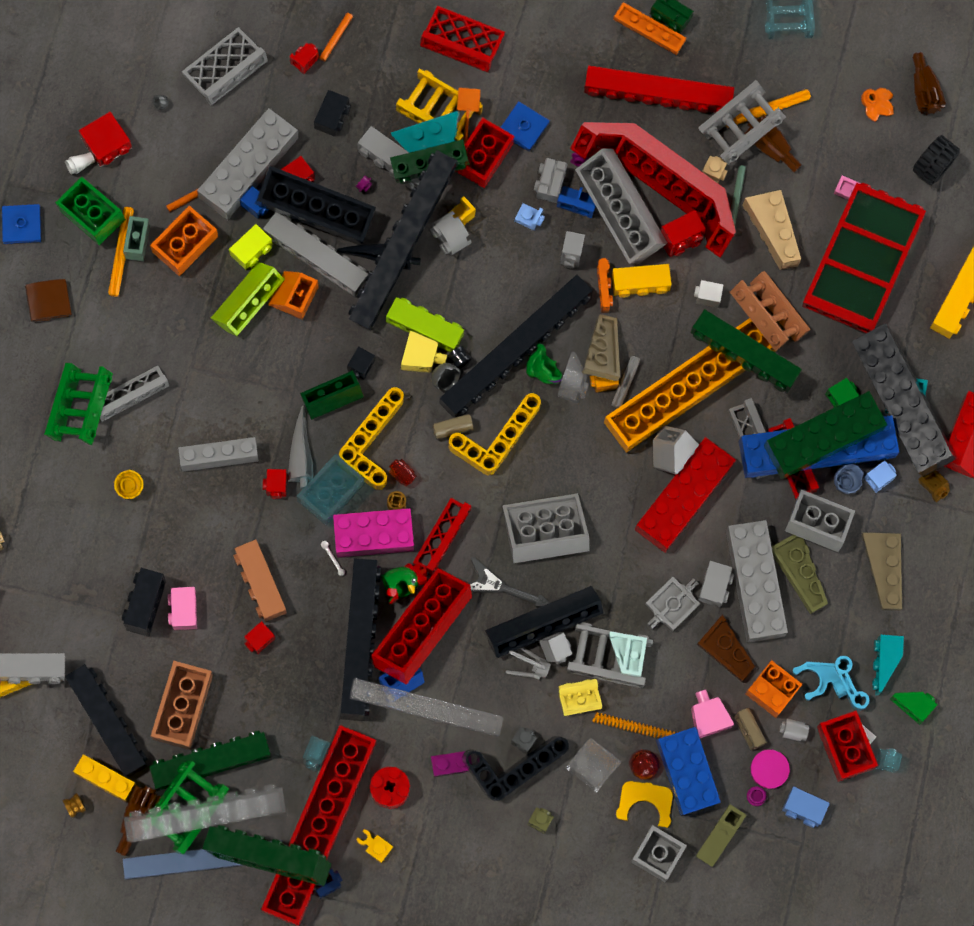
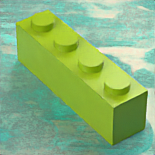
(417, 319)

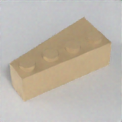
(774, 225)

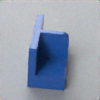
(576, 201)

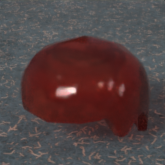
(644, 764)

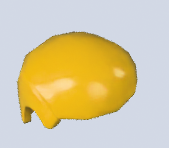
(128, 484)

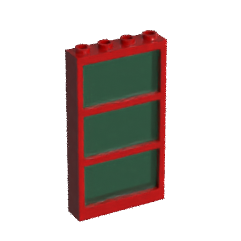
(864, 258)

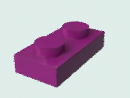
(449, 764)

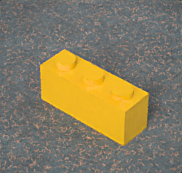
(641, 280)
(104, 778)

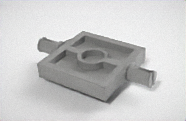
(672, 603)

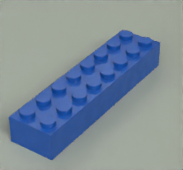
(877, 447)

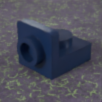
(330, 886)

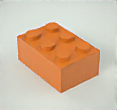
(184, 240)

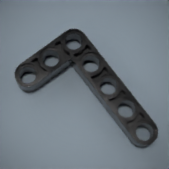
(517, 769)

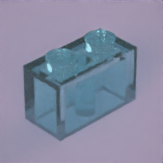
(315, 753)

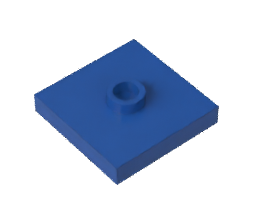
(525, 125)
(21, 224)

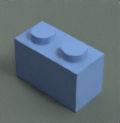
(805, 807)

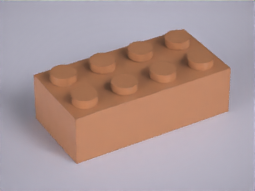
(181, 705)

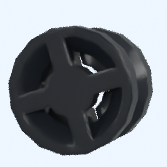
(459, 357)

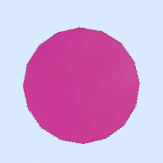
(769, 769)

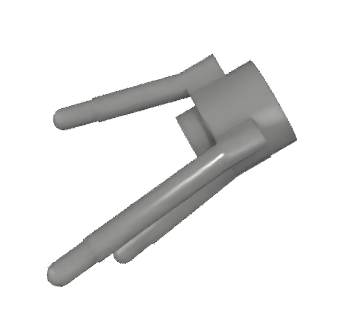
(540, 665)

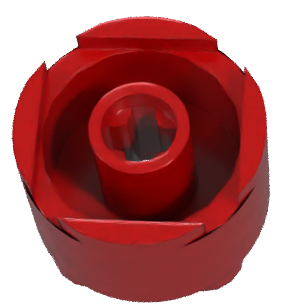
(391, 776)

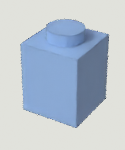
(880, 476)

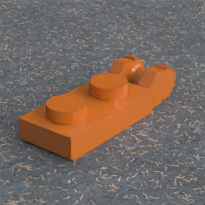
(604, 284)

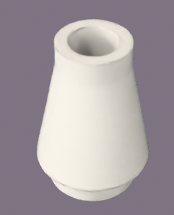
(78, 163)

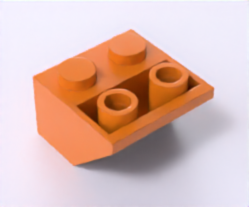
(294, 294)
(773, 689)

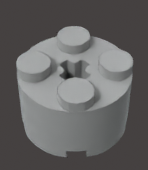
(450, 233)

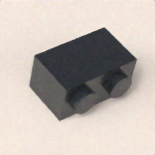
(332, 113)

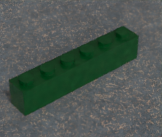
(745, 351)
(213, 760)

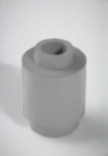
(794, 730)

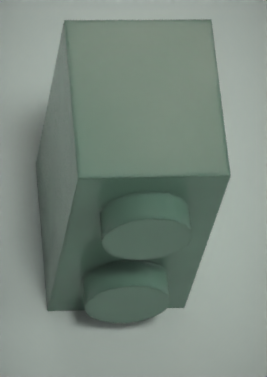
(136, 238)

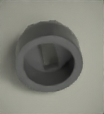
(160, 102)

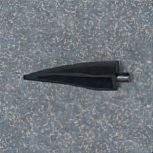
(371, 252)

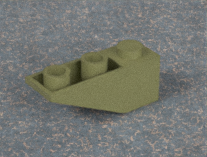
(721, 835)

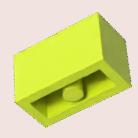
(251, 247)

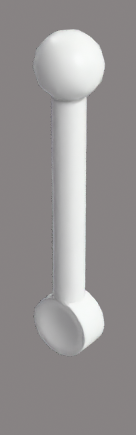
(341, 572)

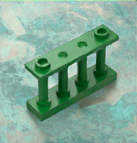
(63, 400)
(183, 841)

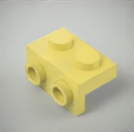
(579, 697)

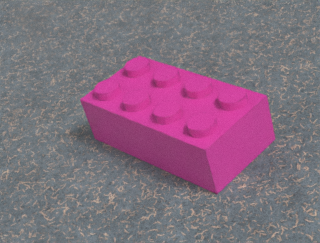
(373, 533)

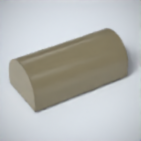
(451, 426)
(749, 729)

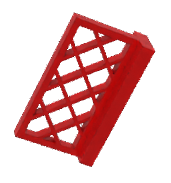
(457, 49)

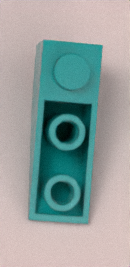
(889, 653)

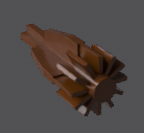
(927, 87)
(776, 146)
(140, 800)

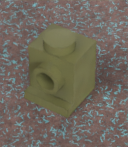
(540, 820)

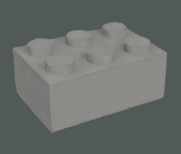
(819, 521)

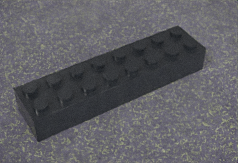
(904, 400)
(360, 634)

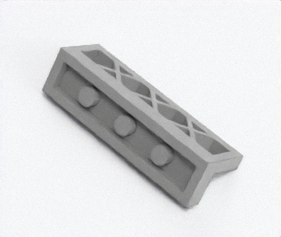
(135, 396)
(752, 416)

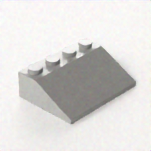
(546, 528)

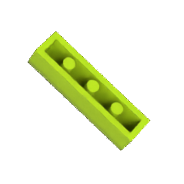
(247, 298)

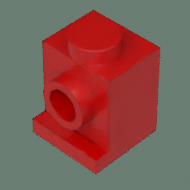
(304, 57)

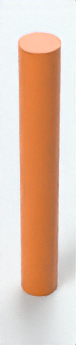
(336, 36)
(183, 200)

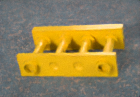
(409, 110)

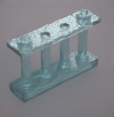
(804, 9)

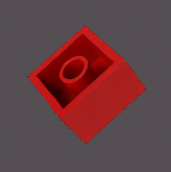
(683, 233)

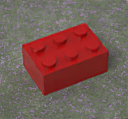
(486, 151)
(847, 746)

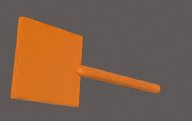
(468, 101)

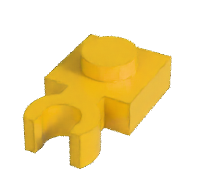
(377, 847)

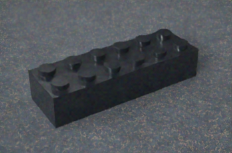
(315, 205)

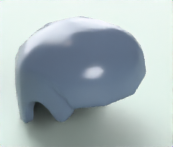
(848, 478)

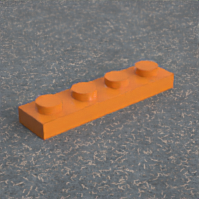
(649, 28)

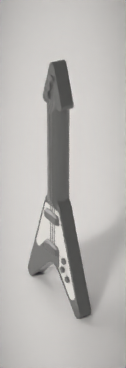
(491, 583)

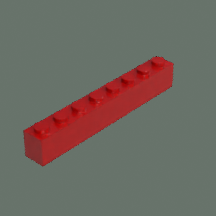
(657, 89)

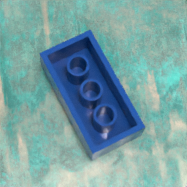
(688, 771)

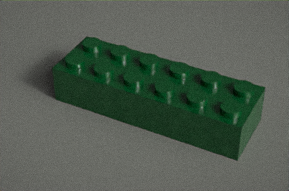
(825, 435)
(267, 855)

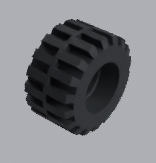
(936, 160)

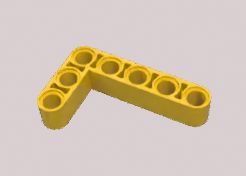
(369, 436)
(501, 440)

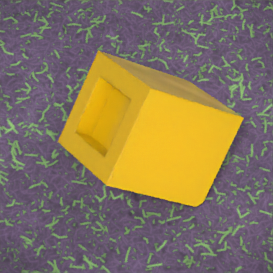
(464, 211)

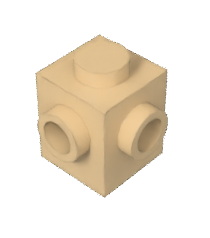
(715, 168)

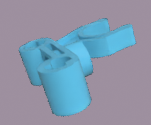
(838, 678)

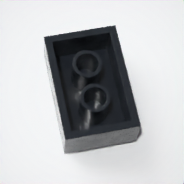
(144, 601)

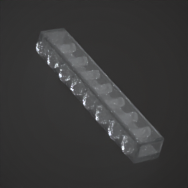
(204, 814)

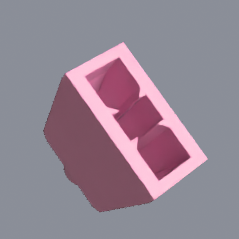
(710, 715)

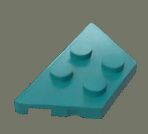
(428, 133)

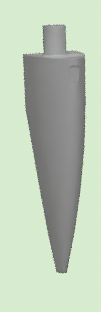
(300, 457)

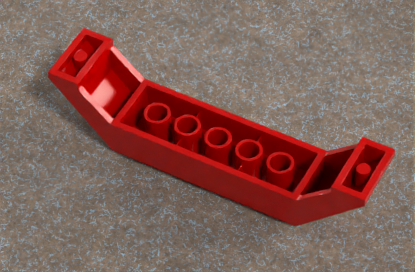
(664, 173)

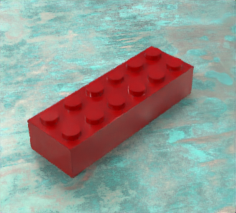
(685, 495)
(422, 626)

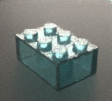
(330, 489)

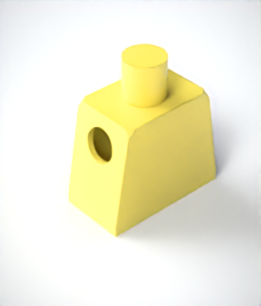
(421, 354)

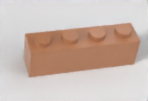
(260, 581)

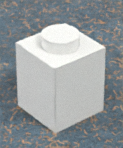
(708, 293)

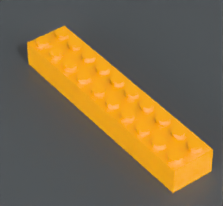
(676, 393)

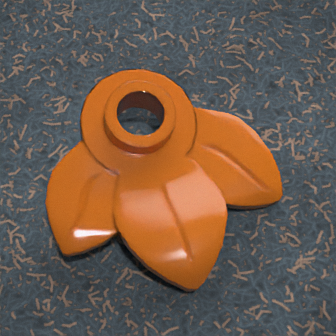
(880, 103)

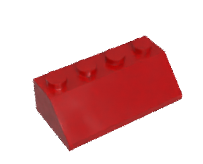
(962, 438)

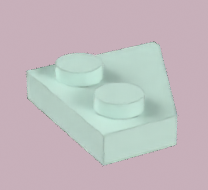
(629, 652)

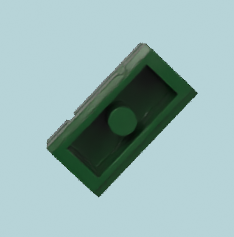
(672, 14)

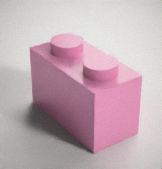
(183, 608)

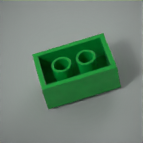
(90, 211)

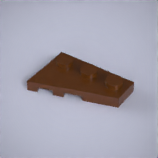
(726, 649)

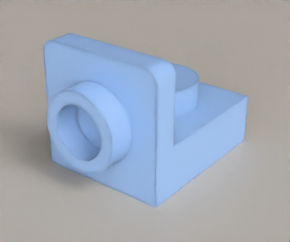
(529, 217)

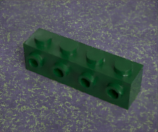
(411, 164)

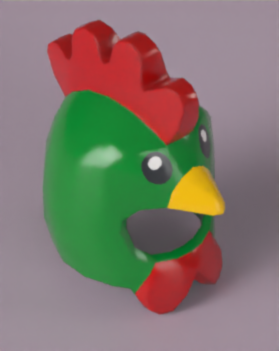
(403, 581)

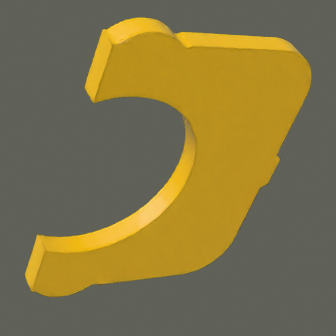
(635, 792)

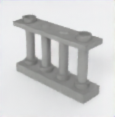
(731, 110)
(596, 670)

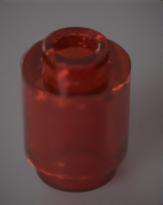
(402, 472)

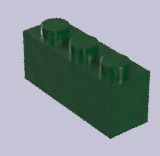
(332, 395)

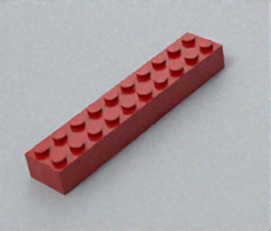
(322, 818)

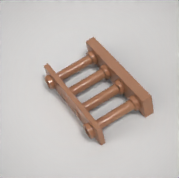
(778, 305)

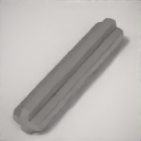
(625, 382)

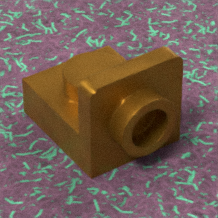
(936, 485)

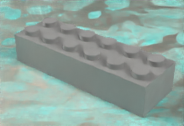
(247, 163)
(621, 206)
(756, 581)

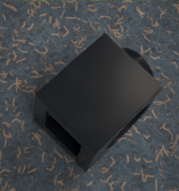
(361, 363)

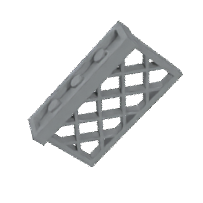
(222, 85)

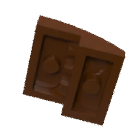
(48, 300)

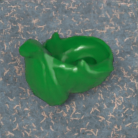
(543, 367)

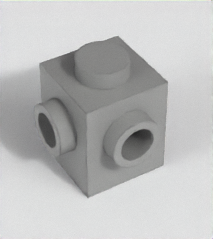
(556, 648)

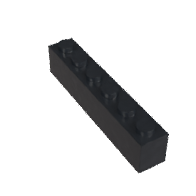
(544, 621)
(105, 720)

